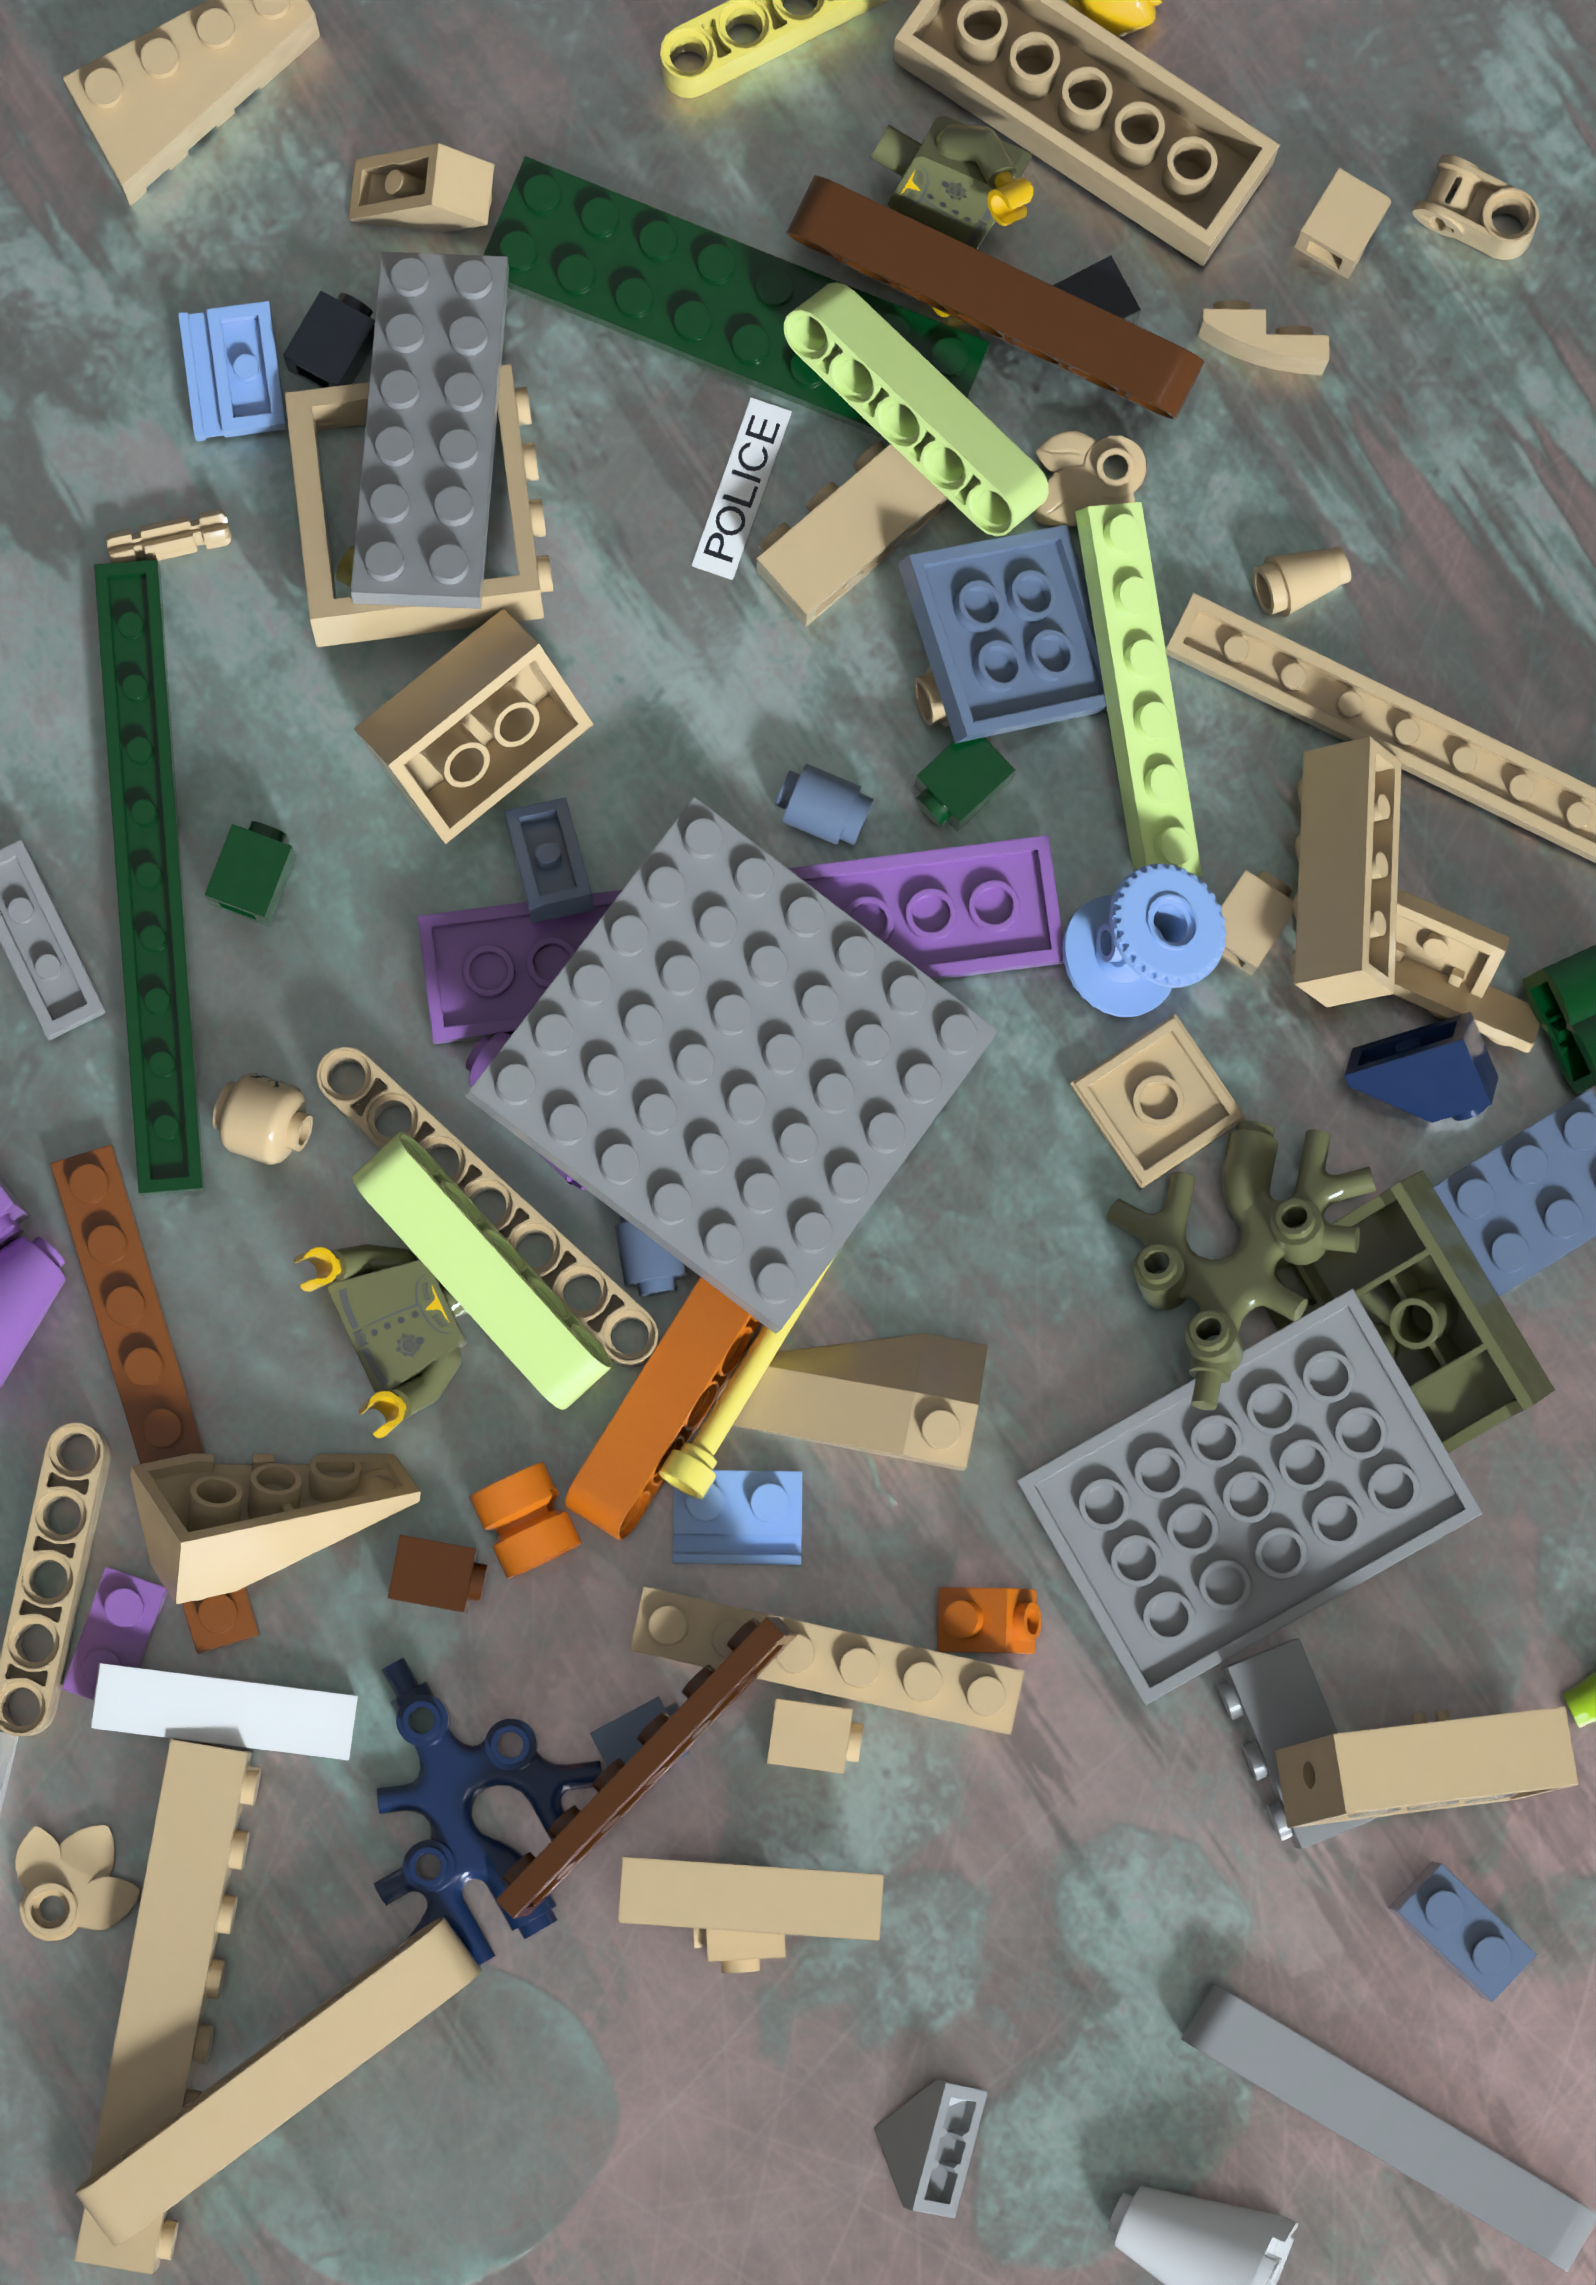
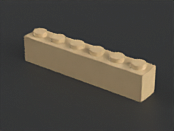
(836, 1662)

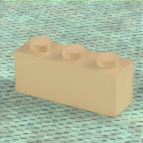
(847, 532)

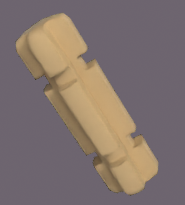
(170, 538)

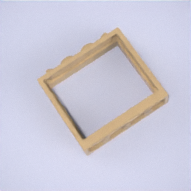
(338, 619)

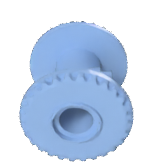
(1144, 940)

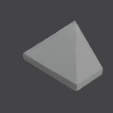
(932, 2145)

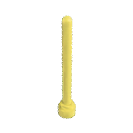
(693, 1465)

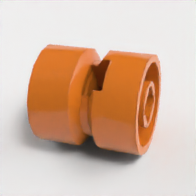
(525, 1520)

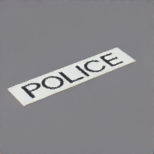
(741, 488)

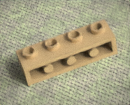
(1347, 872)

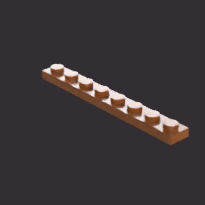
(140, 1349)

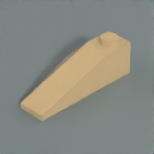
(875, 1396)
(236, 1523)

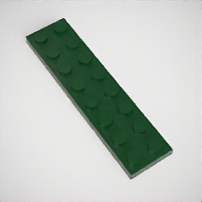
(688, 288)

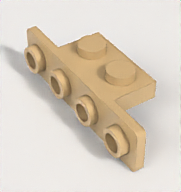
(1448, 968)

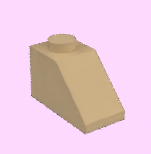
(422, 189)

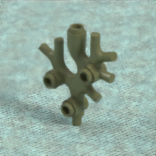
(1246, 1278)

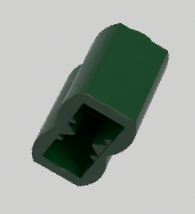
(1566, 1009)

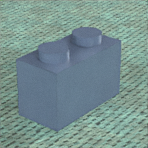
(1462, 1931)

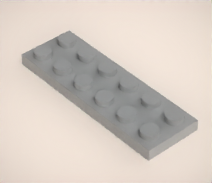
(430, 430)

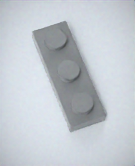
(42, 948)

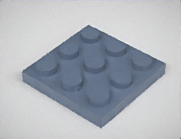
(1007, 631)

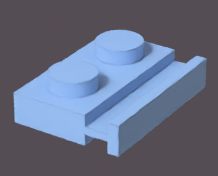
(232, 371)
(741, 1520)

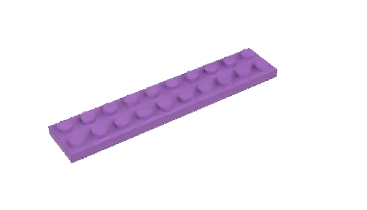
(937, 908)

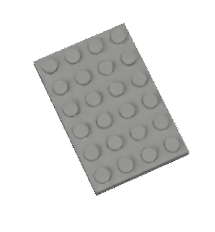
(1249, 1515)

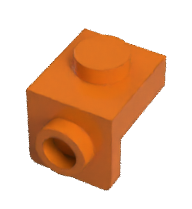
(988, 1620)

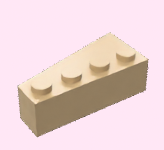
(183, 80)

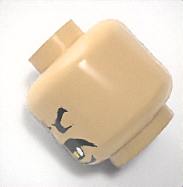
(262, 1118)

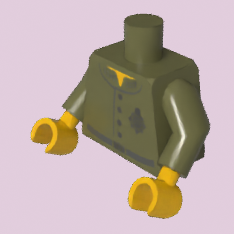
(956, 179)
(397, 1323)

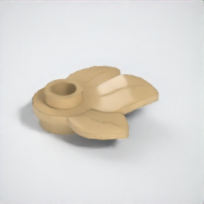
(1080, 475)
(78, 1875)

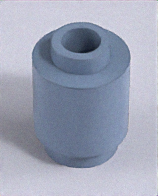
(824, 805)
(646, 1262)

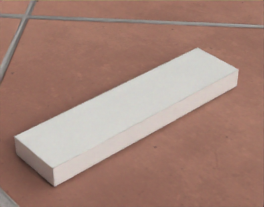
(223, 1711)

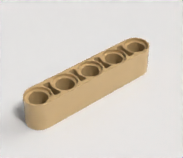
(73, 1553)

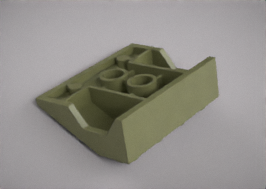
(1429, 1310)

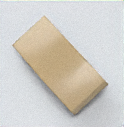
(1242, 334)

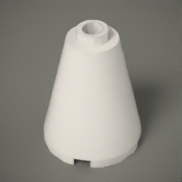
(1201, 2239)

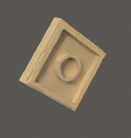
(1157, 1101)

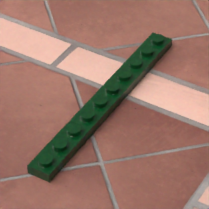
(149, 878)

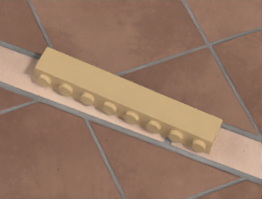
(172, 1971)

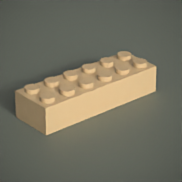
(1093, 112)

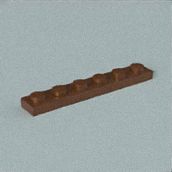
(625, 1784)

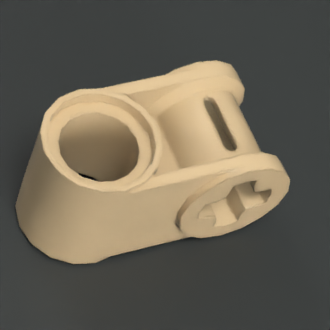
(1473, 206)

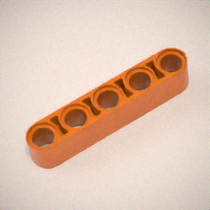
(661, 1410)

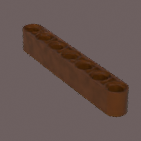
(995, 297)

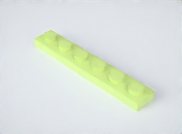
(1137, 686)

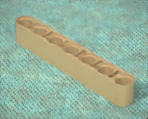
(474, 1178)
(278, 2081)

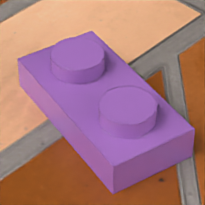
(115, 1628)

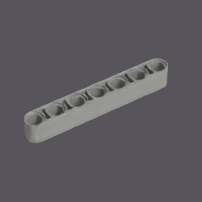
(1390, 2127)

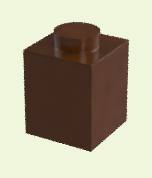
(437, 1574)

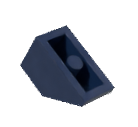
(1428, 1070)

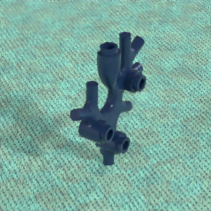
(445, 1794)

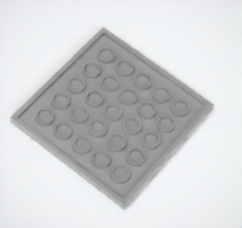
(733, 1065)

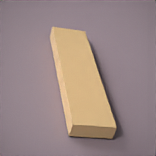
(750, 1898)

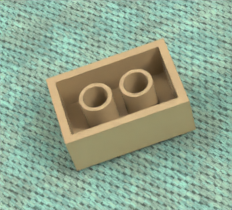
(474, 725)

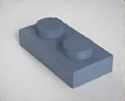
(549, 860)

